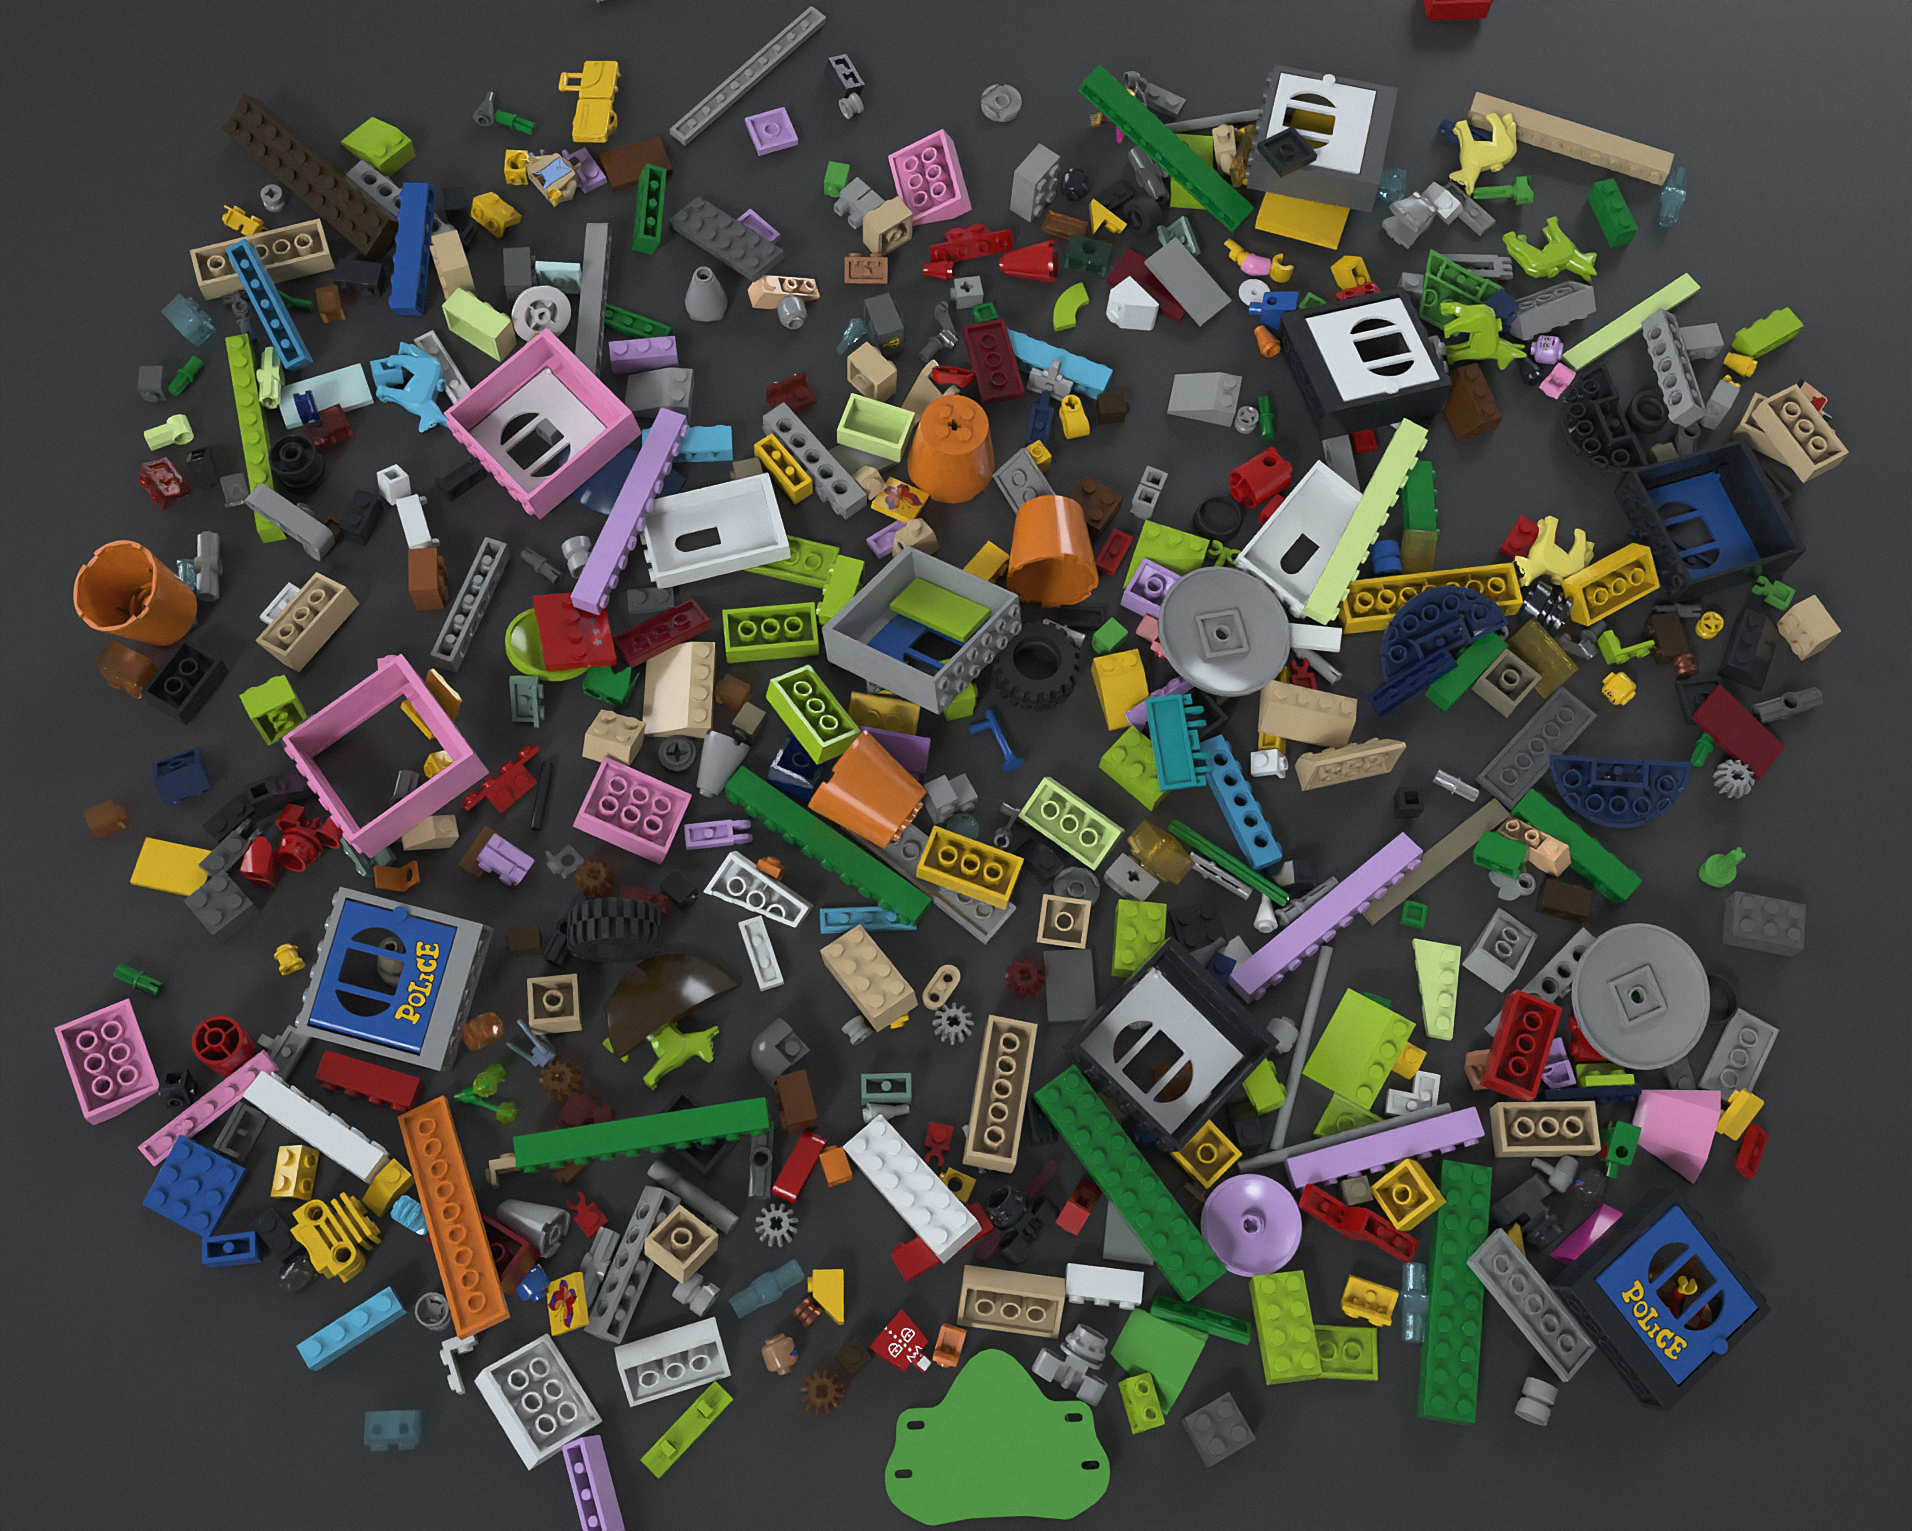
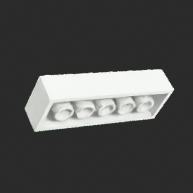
(314, 1126)
(912, 1188)

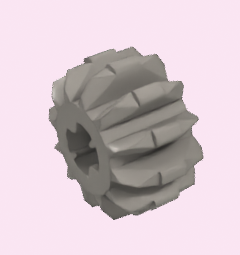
(1733, 779)
(957, 1031)
(786, 1225)

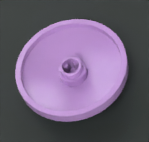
(1252, 1225)

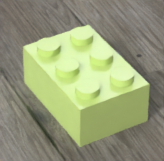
(480, 324)
(875, 427)

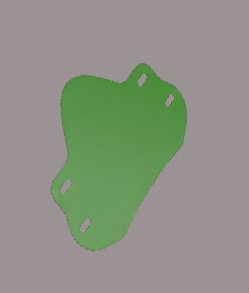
(996, 1450)

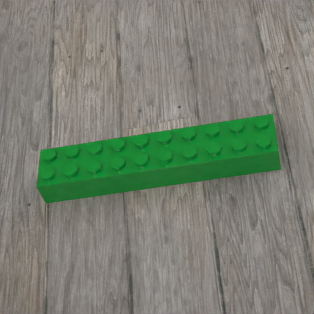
(1130, 1183)
(1455, 1295)

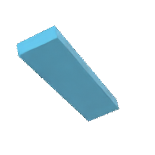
(870, 918)

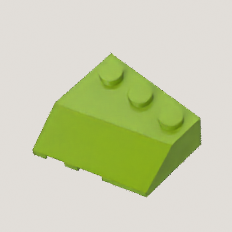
(1168, 548)

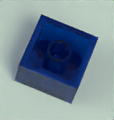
(795, 770)

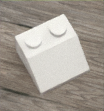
(1131, 306)

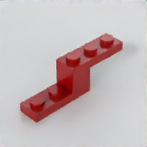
(1358, 1223)

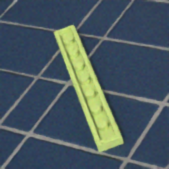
(1629, 323)

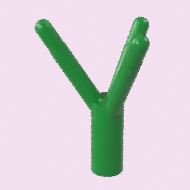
(295, 302)

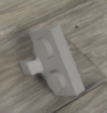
(1050, 381)
(285, 1050)

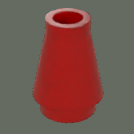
(940, 269)

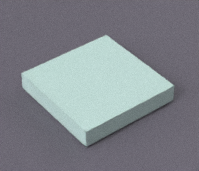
(563, 276)

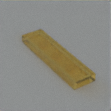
(1240, 160)

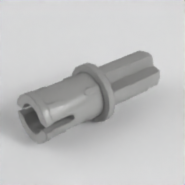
(1455, 785)

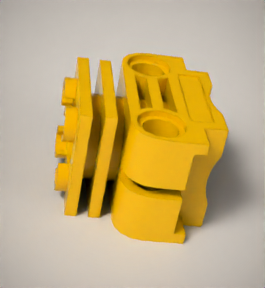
(336, 1235)

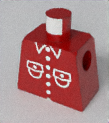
(902, 1344)

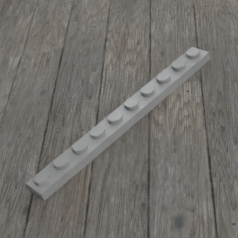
(747, 76)

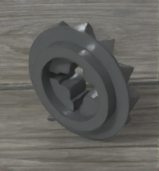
(669, 746)

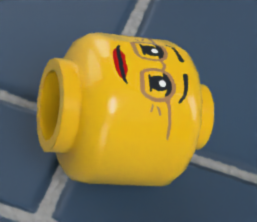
(1618, 688)

